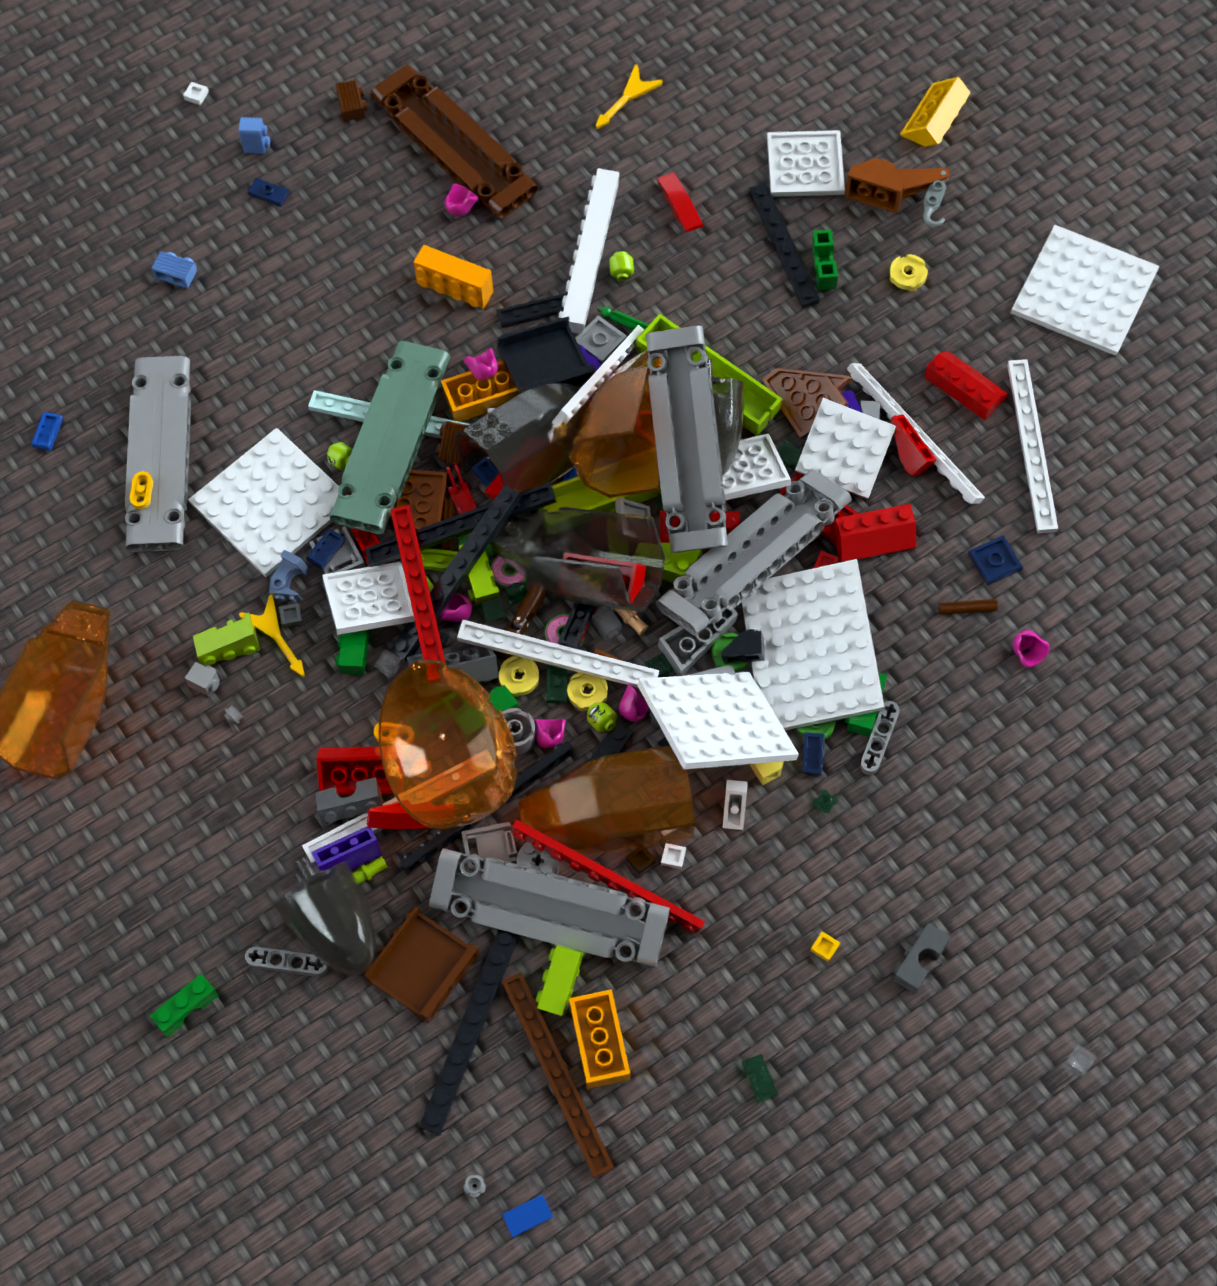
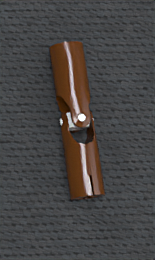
(525, 613)

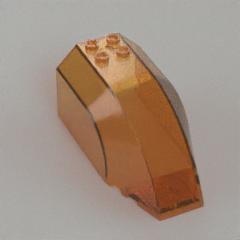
(617, 436)
(56, 692)
(615, 803)

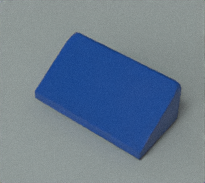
(527, 1215)

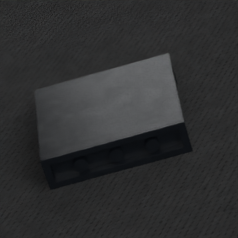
(544, 356)

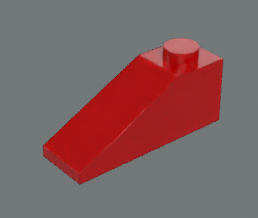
(911, 448)

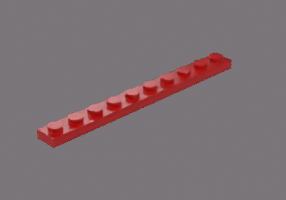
(417, 584)
(600, 873)

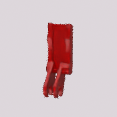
(460, 493)

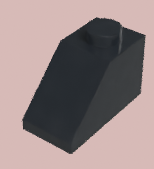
(745, 648)

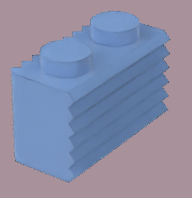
(253, 135)
(174, 269)

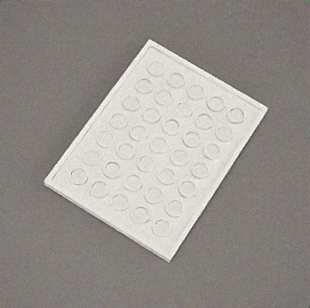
(815, 646)

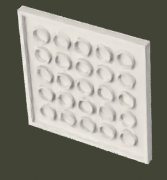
(1085, 290)
(268, 501)
(717, 720)

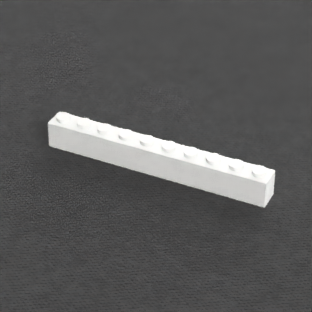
(590, 249)

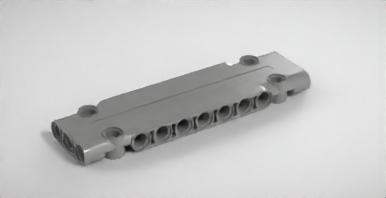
(686, 439)
(161, 447)
(753, 552)
(549, 907)

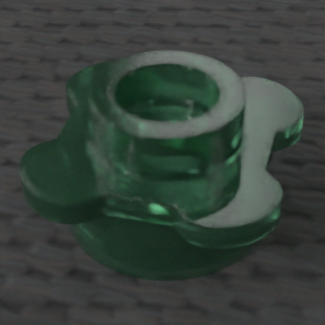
(825, 807)

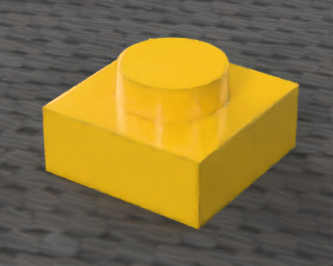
(825, 946)

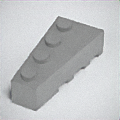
(685, 649)

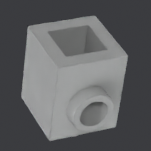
(202, 678)

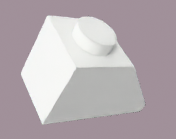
(735, 804)

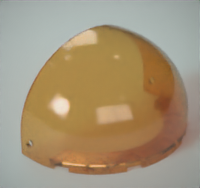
(445, 746)

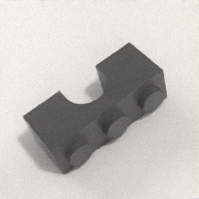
(334, 808)
(930, 942)

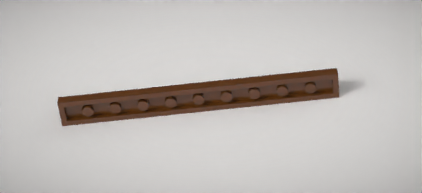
(558, 1076)

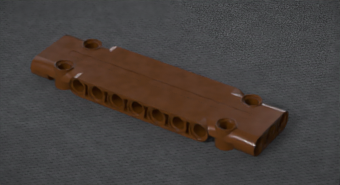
(454, 141)

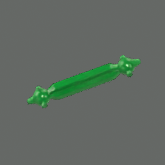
(621, 318)

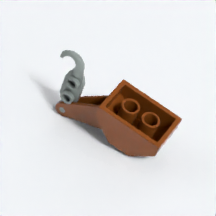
(884, 186)

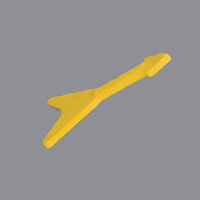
(634, 89)
(269, 626)

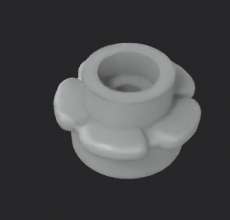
(233, 715)
(474, 1179)

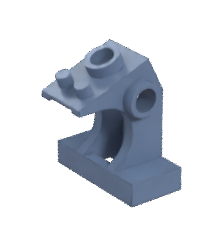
(280, 582)

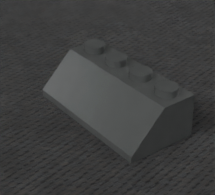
(472, 659)

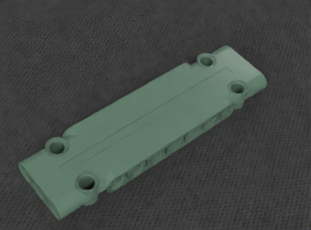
(390, 437)

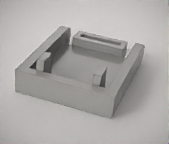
(345, 554)
(491, 843)

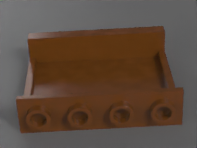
(421, 965)

